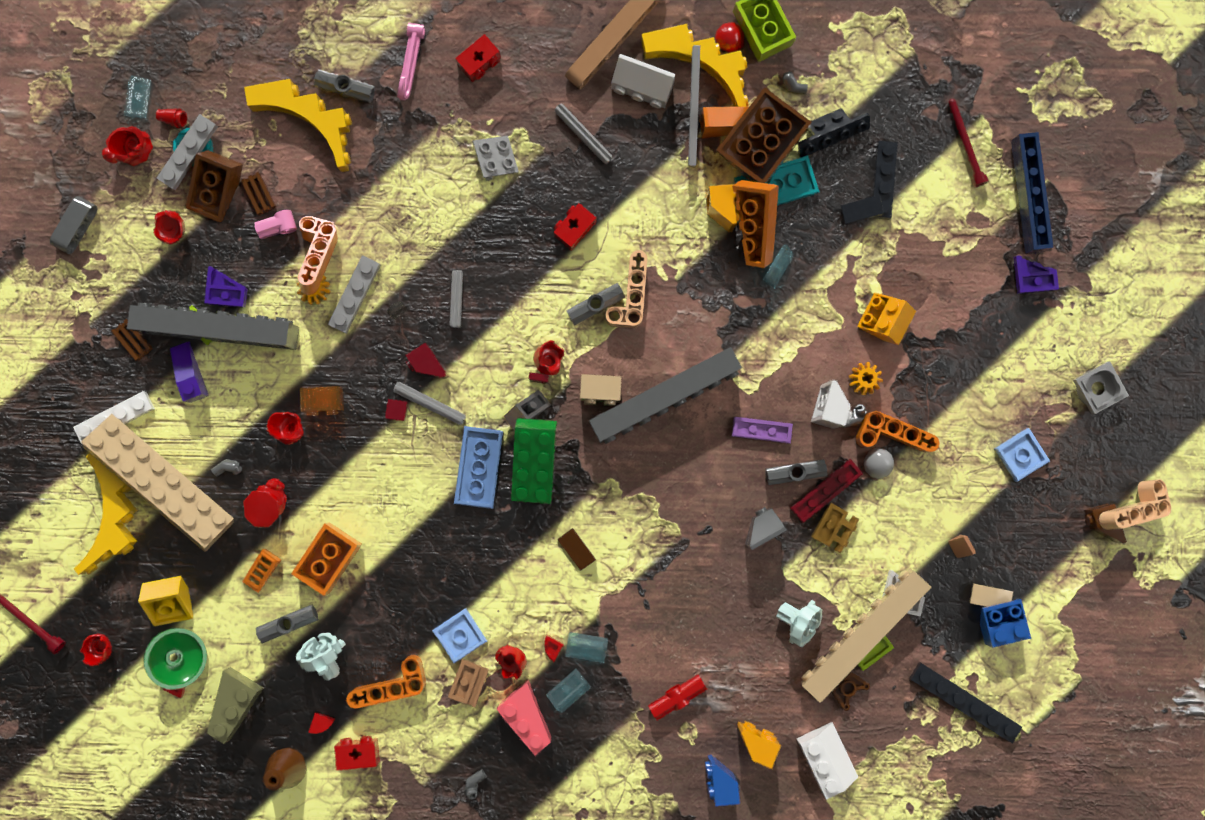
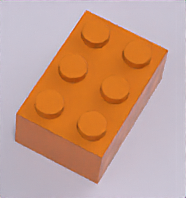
(326, 559)

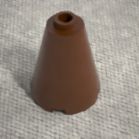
(284, 769)

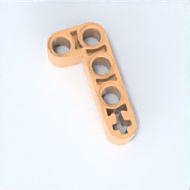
(632, 289)
(1153, 505)

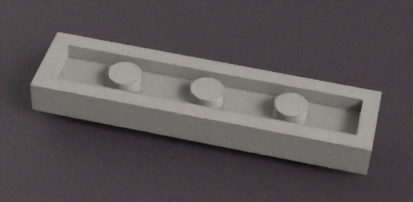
(185, 153)
(354, 294)

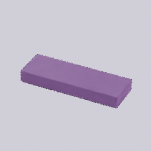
(762, 430)

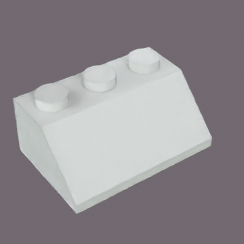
(642, 81)
(831, 406)
(828, 760)

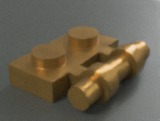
(830, 524)

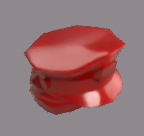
(127, 146)
(265, 503)

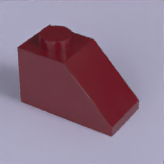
(425, 362)

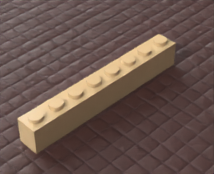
(865, 634)

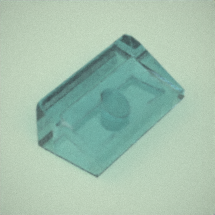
(137, 97)
(778, 266)
(586, 647)
(568, 691)

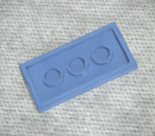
(478, 467)

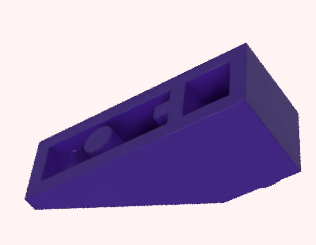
(187, 373)

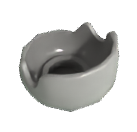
(878, 463)

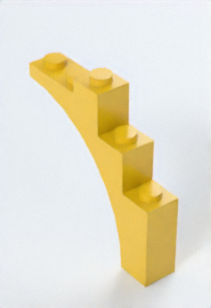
(678, 42)
(286, 98)
(117, 509)

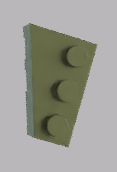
(232, 703)

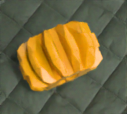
(319, 293)
(869, 385)

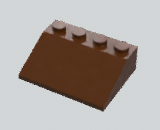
(763, 137)

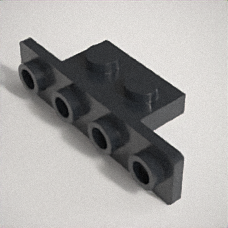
(831, 130)

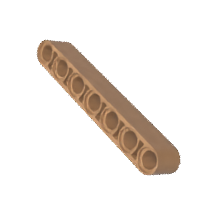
(609, 41)

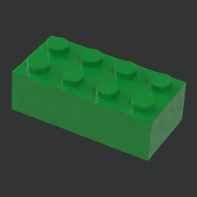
(533, 460)

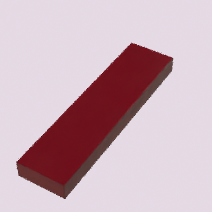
(826, 491)

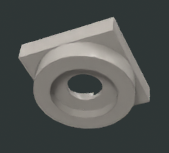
(1113, 388)

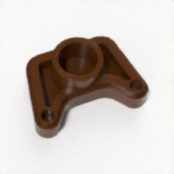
(848, 688)

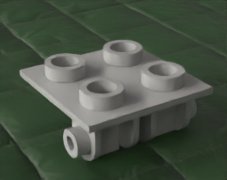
(495, 157)

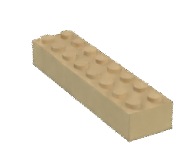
(157, 482)

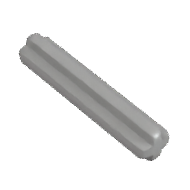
(456, 299)

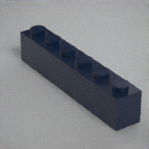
(1032, 193)

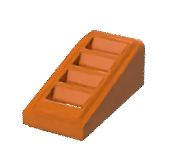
(255, 567)

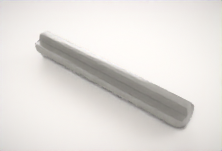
(583, 133)
(429, 403)

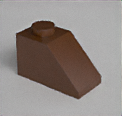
(1092, 520)

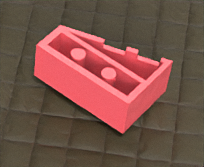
(525, 718)

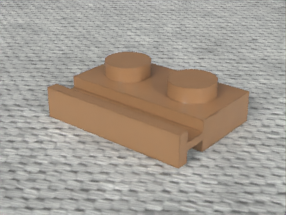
(468, 683)

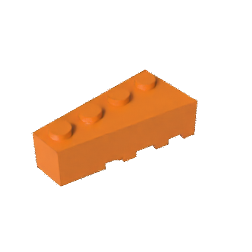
(757, 220)

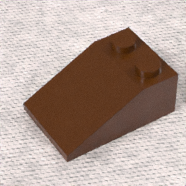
(213, 184)

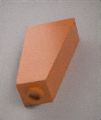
(719, 120)

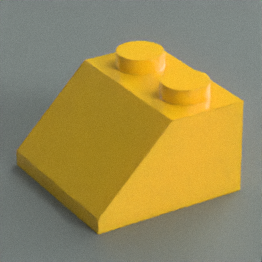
(166, 601)

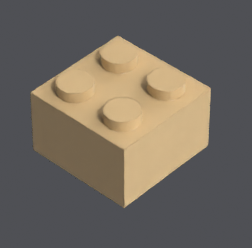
(600, 389)

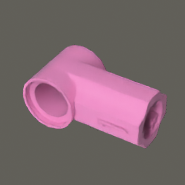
(280, 223)

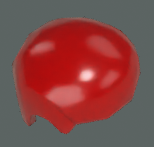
(730, 37)
(96, 649)

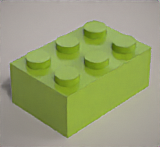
(764, 26)

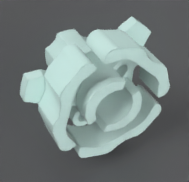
(802, 621)
(322, 656)

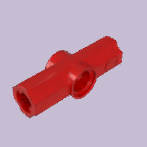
(677, 697)

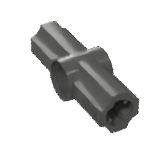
(333, 83)
(607, 298)
(808, 470)
(276, 627)

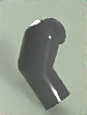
(792, 85)
(857, 416)
(227, 465)
(472, 784)

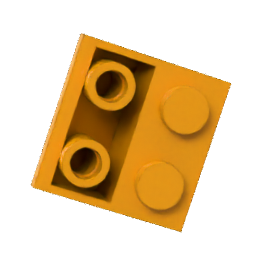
(721, 206)
(887, 318)
(760, 744)

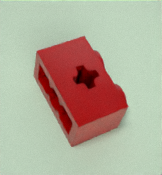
(481, 49)
(571, 237)
(347, 759)

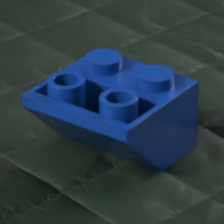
(1004, 623)
(722, 784)

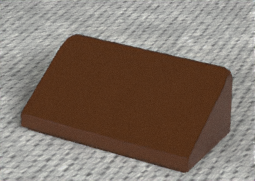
(576, 549)

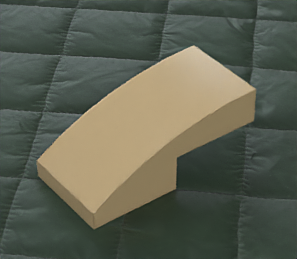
(989, 596)

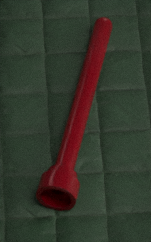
(978, 176)
(54, 644)

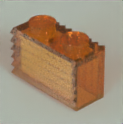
(321, 400)

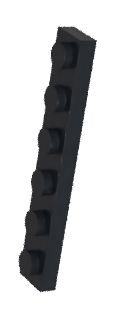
(966, 702)

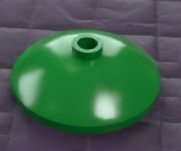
(189, 660)

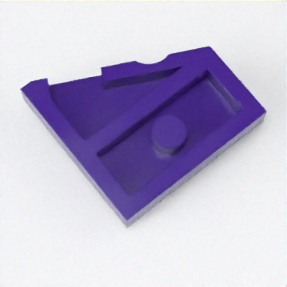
(1034, 277)
(223, 290)

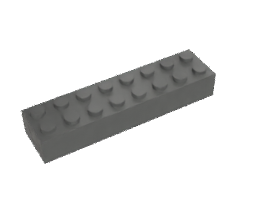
(212, 326)
(664, 395)

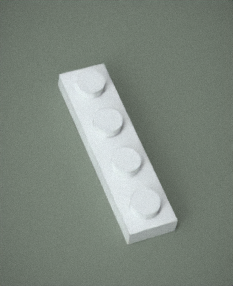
(124, 411)

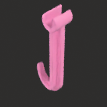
(416, 33)

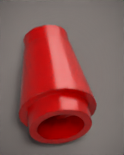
(173, 117)

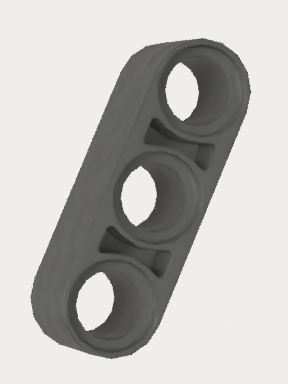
(73, 225)

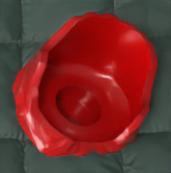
(169, 227)
(548, 358)
(285, 427)
(512, 661)

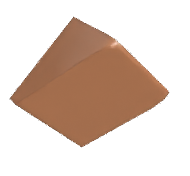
(961, 546)

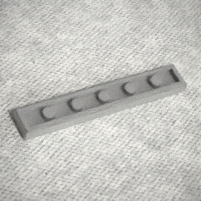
(694, 105)

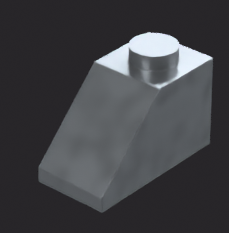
(527, 408)

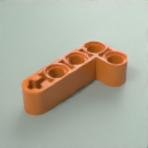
(319, 240)
(899, 434)
(386, 686)

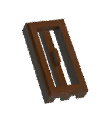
(252, 179)
(122, 327)

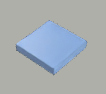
(1022, 454)
(460, 635)

